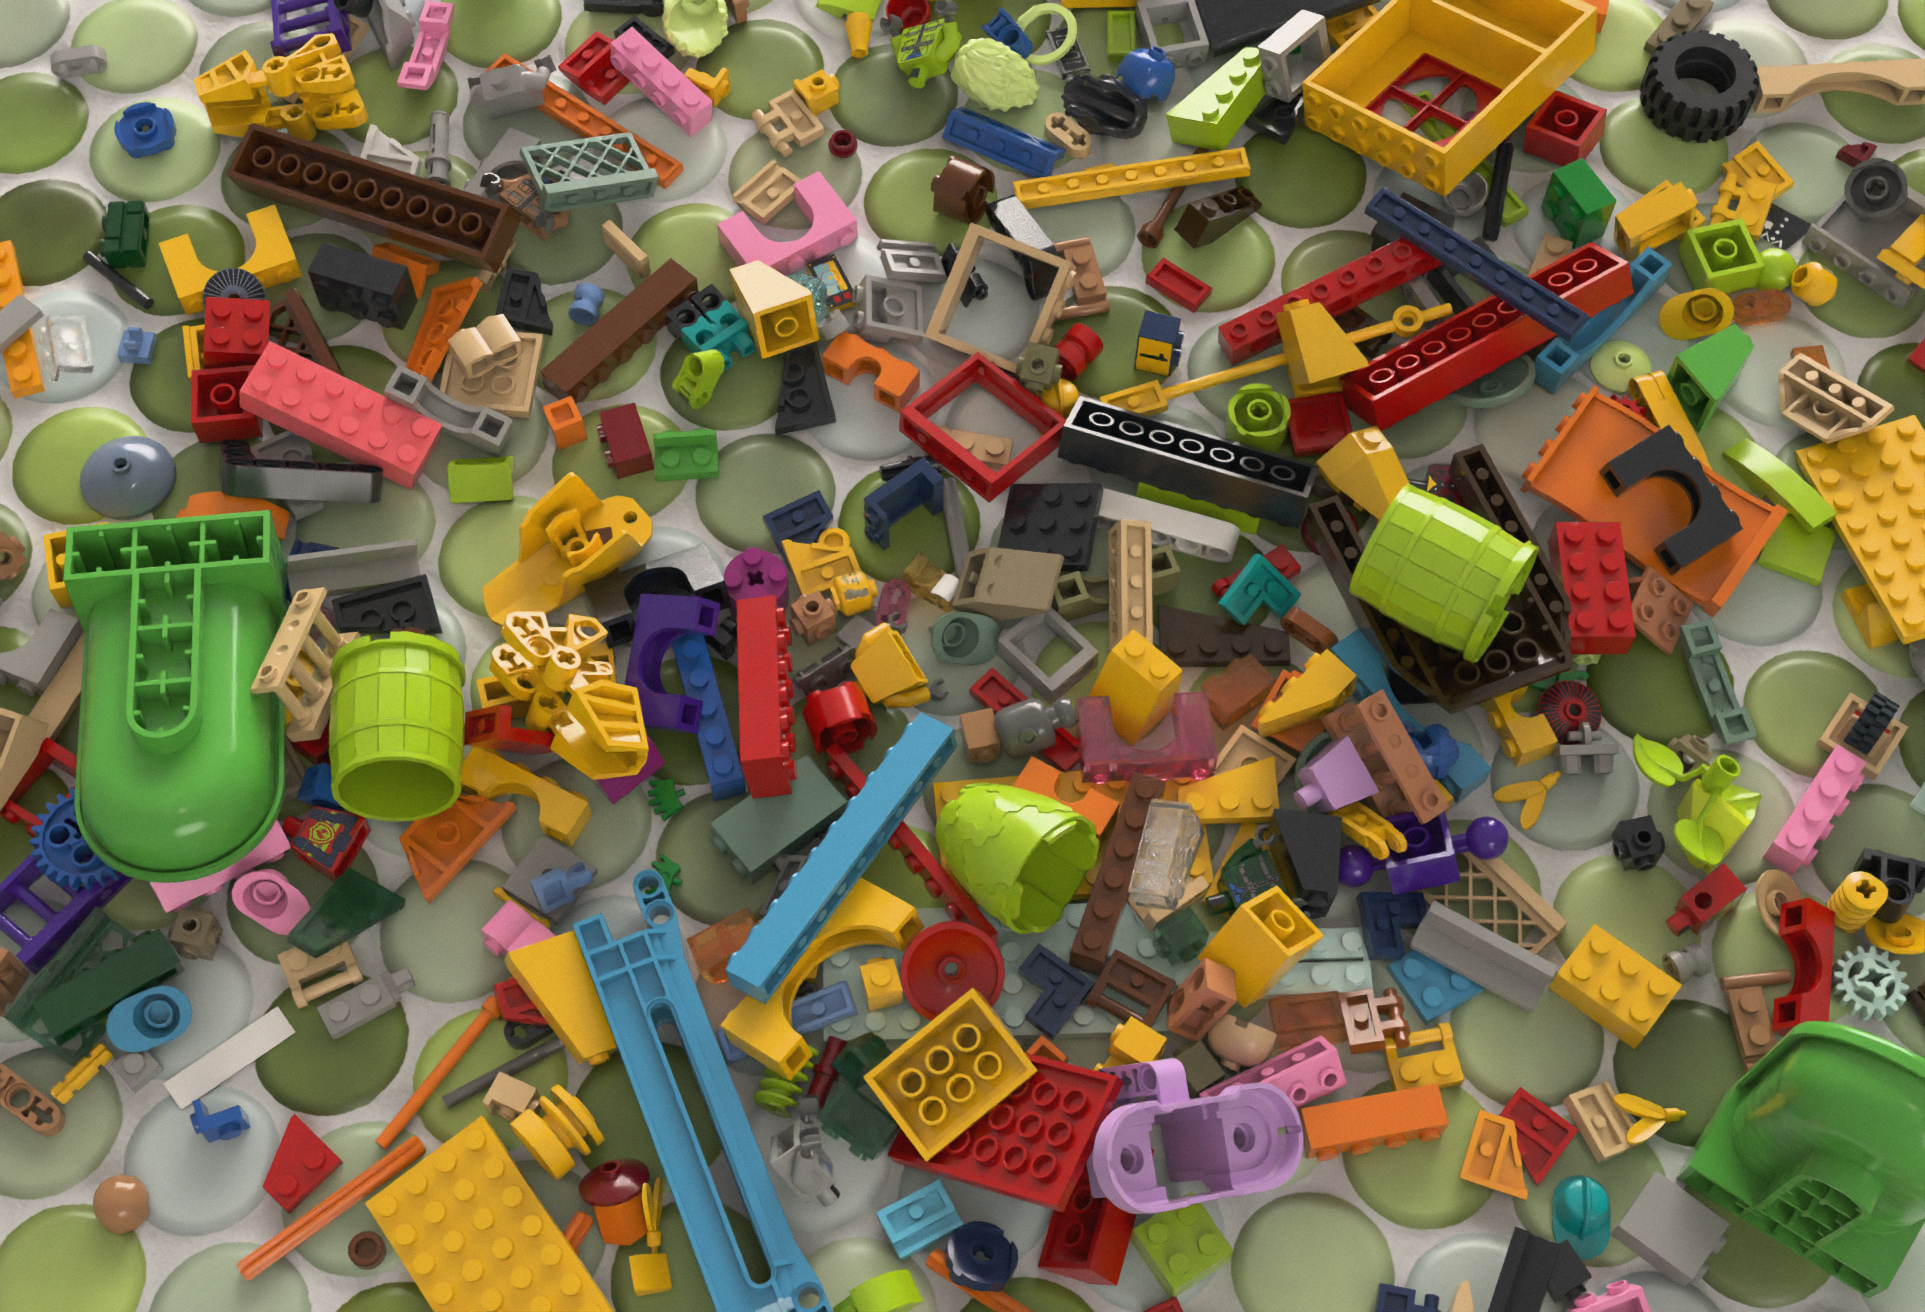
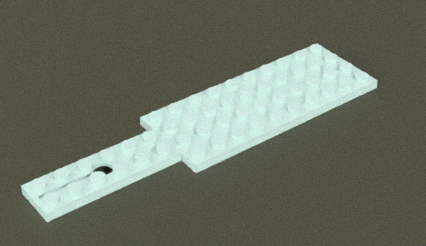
(1132, 938)

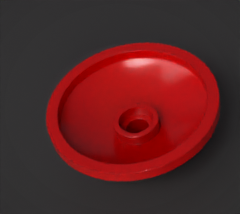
(923, 965)

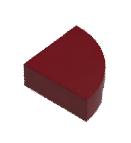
(1856, 153)

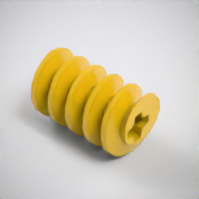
(1857, 901)

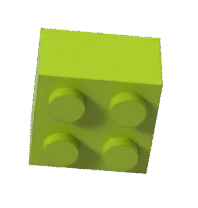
(1721, 257)
(1181, 1247)

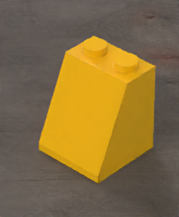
(775, 308)
(1316, 343)
(1139, 686)
(1262, 943)

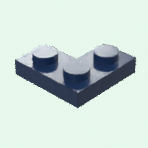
(1384, 916)
(1062, 990)

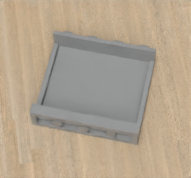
(1856, 244)

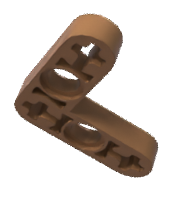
(11, 1085)

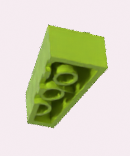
(1220, 104)

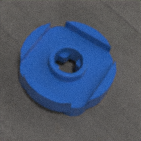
(148, 143)

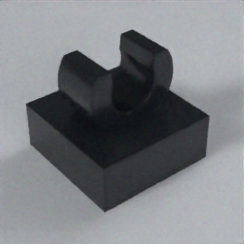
(724, 638)

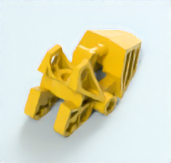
(322, 79)
(603, 721)

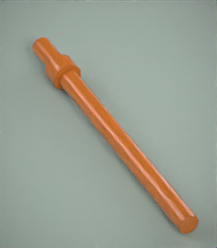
(489, 1011)

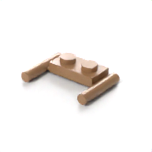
(1089, 285)
(1750, 1012)

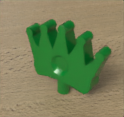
(665, 797)
(668, 871)

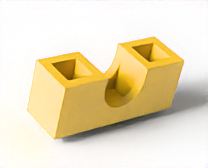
(1522, 737)

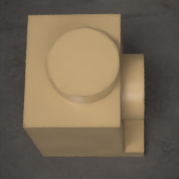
(511, 1097)

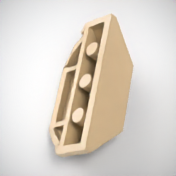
(1826, 401)

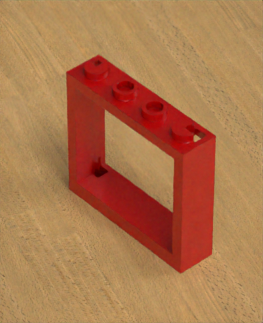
(957, 459)

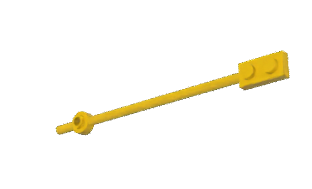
(1152, 400)

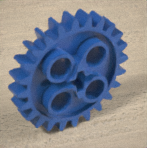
(64, 860)

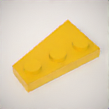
(1236, 795)

